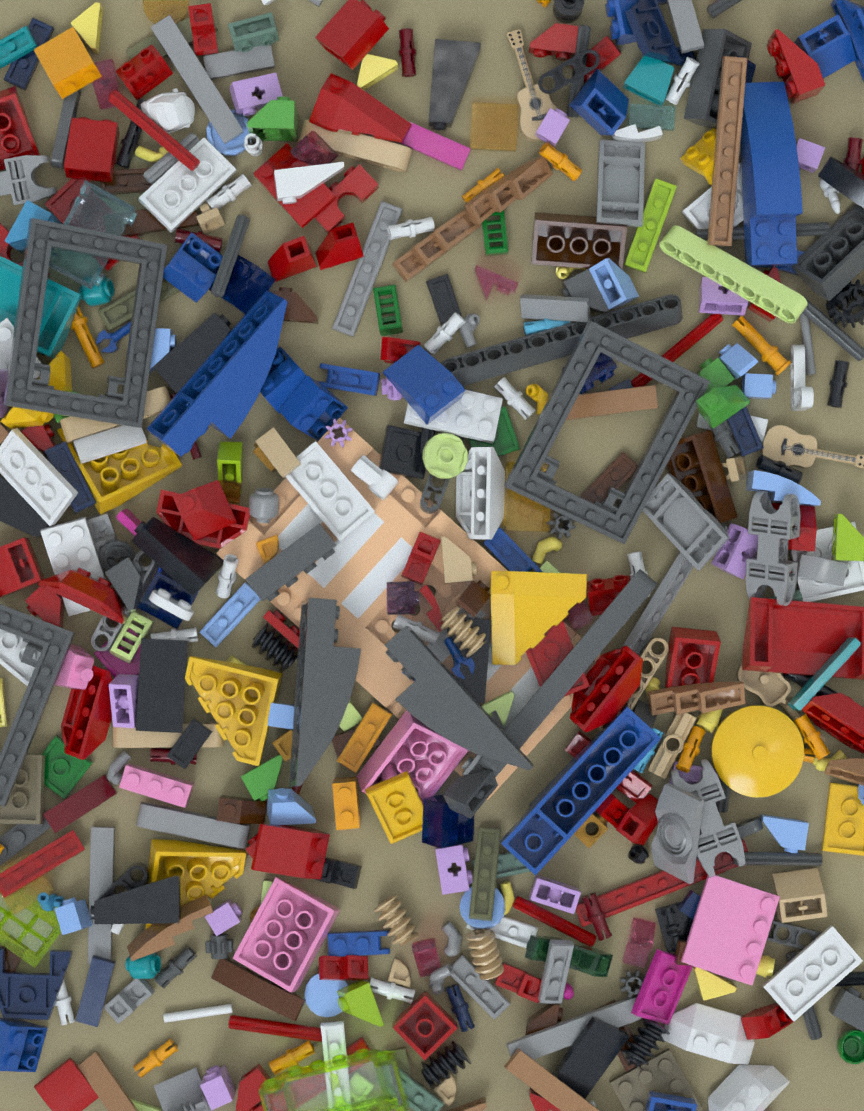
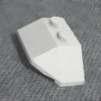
(481, 493)
(710, 1033)
(748, 1089)

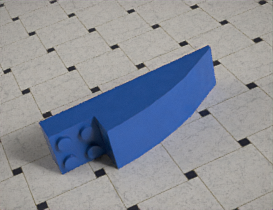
(769, 176)
(226, 382)
(579, 790)

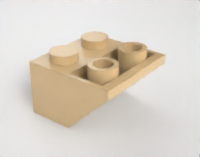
(800, 895)

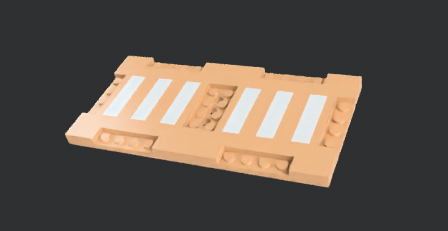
(359, 579)

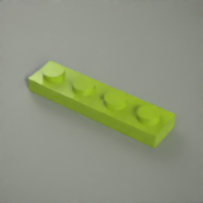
(653, 220)

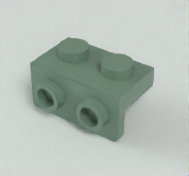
(253, 32)

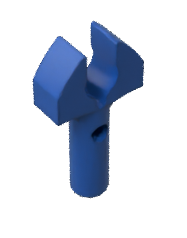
(117, 335)
(458, 658)

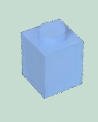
(758, 386)
(73, 916)

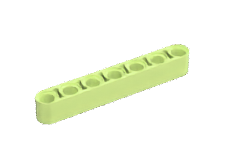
(733, 274)

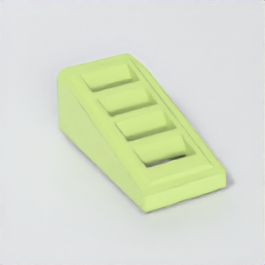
(133, 649)

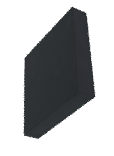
(402, 453)

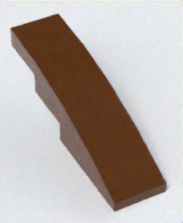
(258, 989)

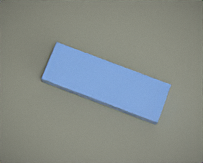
(230, 615)

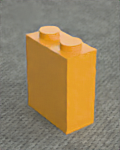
(67, 63)
(346, 803)

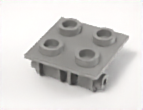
(182, 1093)

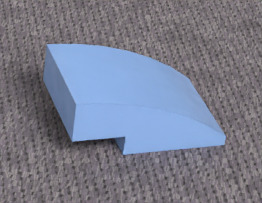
(778, 487)

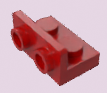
(144, 72)
(603, 591)

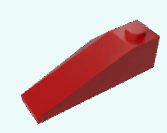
(349, 108)

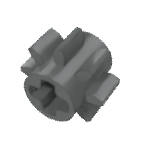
(565, 528)
(219, 946)
(630, 978)

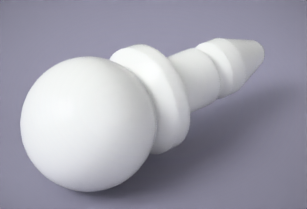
(831, 193)

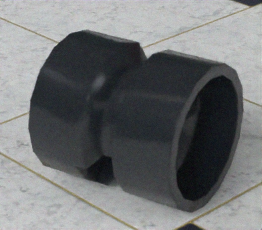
(567, 10)

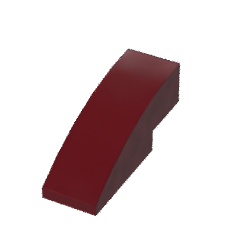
(79, 803)

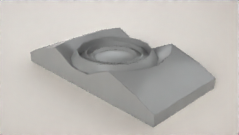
(620, 183)
(685, 521)
(677, 832)

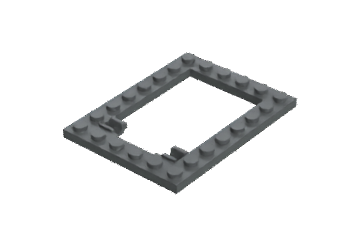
(37, 395)
(605, 517)
(54, 645)

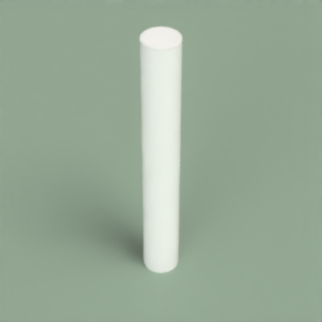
(198, 1013)

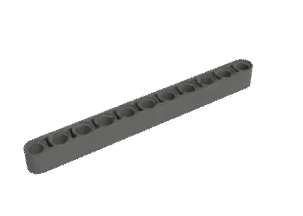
(561, 340)
(575, 664)

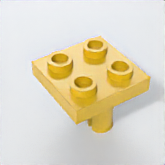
(701, 155)

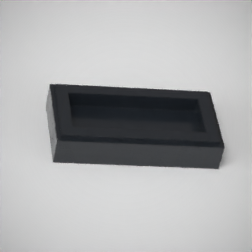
(443, 298)
(189, 743)

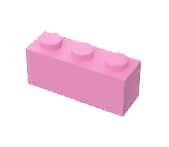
(156, 785)

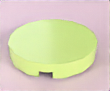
(445, 456)

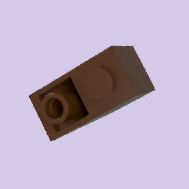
(544, 1018)

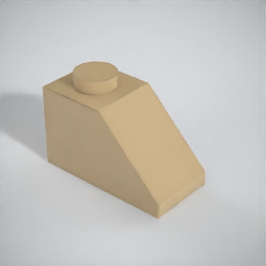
(456, 563)

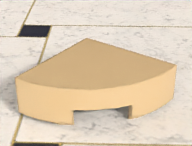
(399, 973)
(447, 1090)

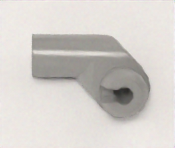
(468, 328)

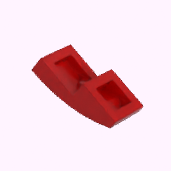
(203, 29)
(607, 53)
(420, 558)
(433, 614)
(343, 968)
(520, 982)

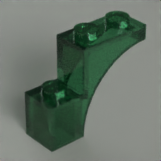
(584, 958)

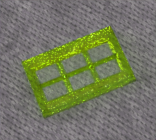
(28, 932)

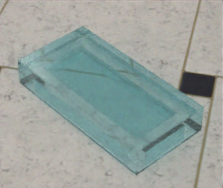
(651, 116)

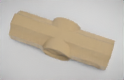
(664, 757)

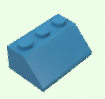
(18, 234)

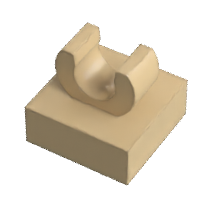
(210, 219)
(736, 468)

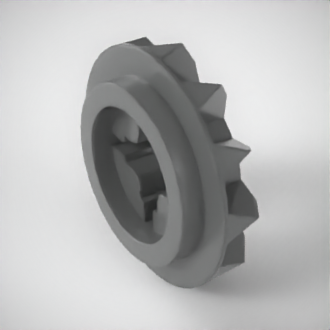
(109, 550)

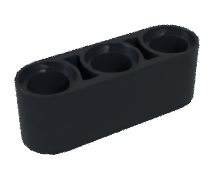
(580, 70)
(127, 880)

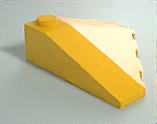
(125, 473)
(527, 607)
(238, 700)
(200, 866)

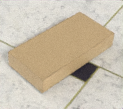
(278, 452)

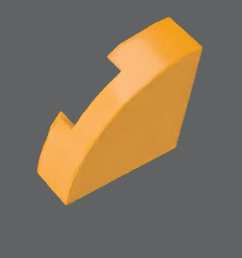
(268, 548)

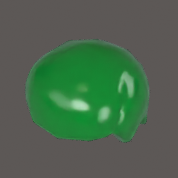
(851, 1046)

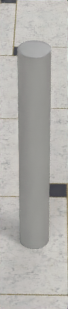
(807, 342)

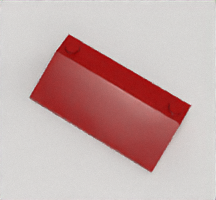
(801, 637)

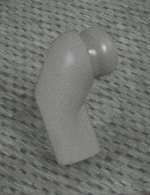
(113, 773)
(455, 940)
(437, 978)

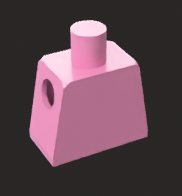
(76, 669)

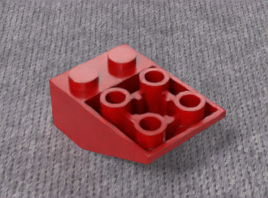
(795, 67)
(18, 567)

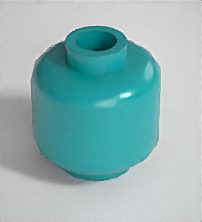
(98, 295)
(144, 967)

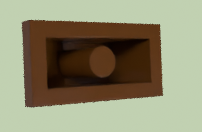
(296, 308)
(474, 597)
(241, 810)

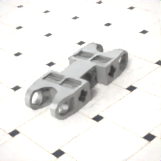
(20, 180)
(773, 532)
(711, 822)

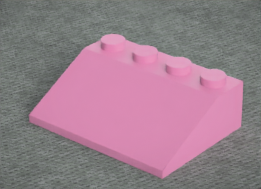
(414, 749)
(730, 929)
(286, 934)

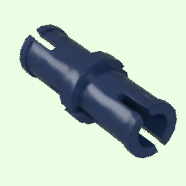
(460, 1007)

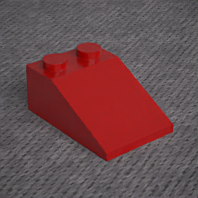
(15, 130)
(306, 207)
(691, 656)
(290, 851)

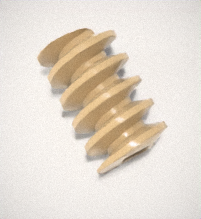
(462, 630)
(395, 921)
(486, 953)

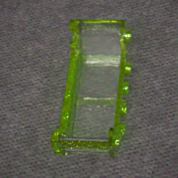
(345, 1083)

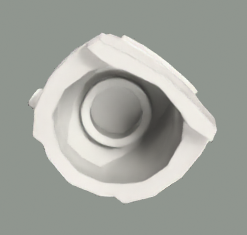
(170, 110)

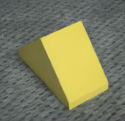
(89, 26)
(375, 69)
(711, 984)

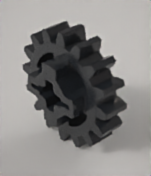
(852, 310)

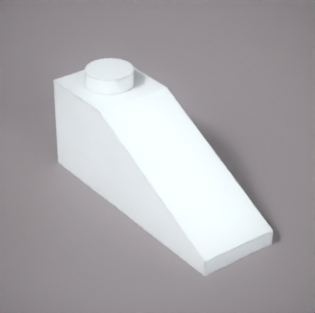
(299, 181)

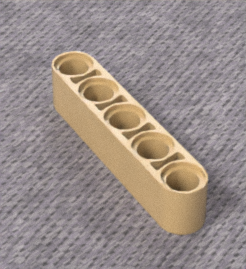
(362, 147)
(78, 428)
(655, 661)
(146, 739)

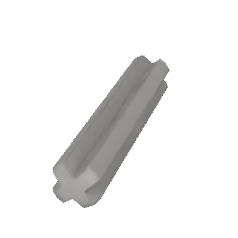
(168, 160)

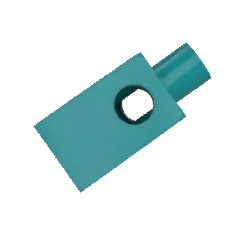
(650, 80)

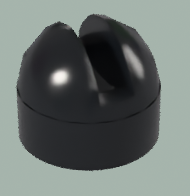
(635, 850)

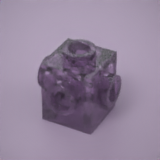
(401, 598)

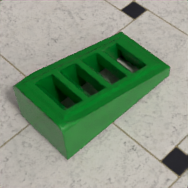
(498, 250)
(388, 329)

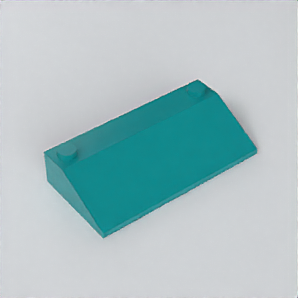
(57, 313)

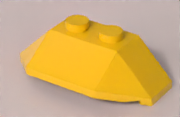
(59, 378)

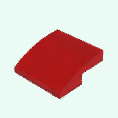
(66, 1088)

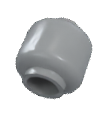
(264, 505)

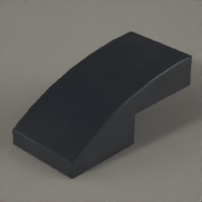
(340, 873)

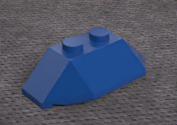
(853, 19)

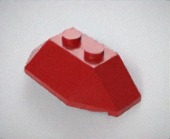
(170, 516)
(88, 592)
(611, 685)
(87, 716)
(839, 718)

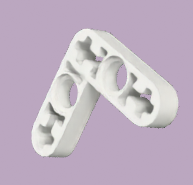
(801, 396)

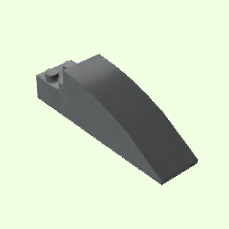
(322, 685)
(446, 705)

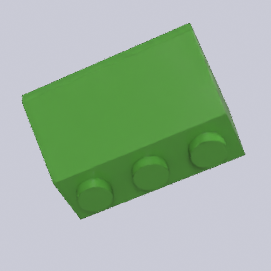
(276, 121)

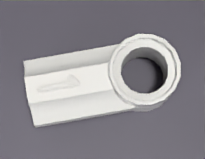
(378, 480)

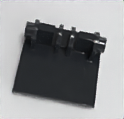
(673, 925)

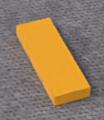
(364, 737)

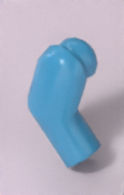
(49, 902)

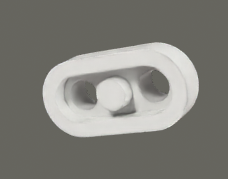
(163, 599)

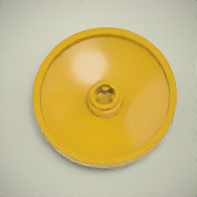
(757, 751)

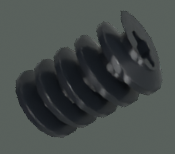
(274, 648)
(644, 1043)
(444, 1064)

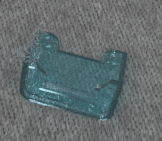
(96, 211)

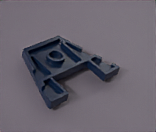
(653, 33)
(32, 994)

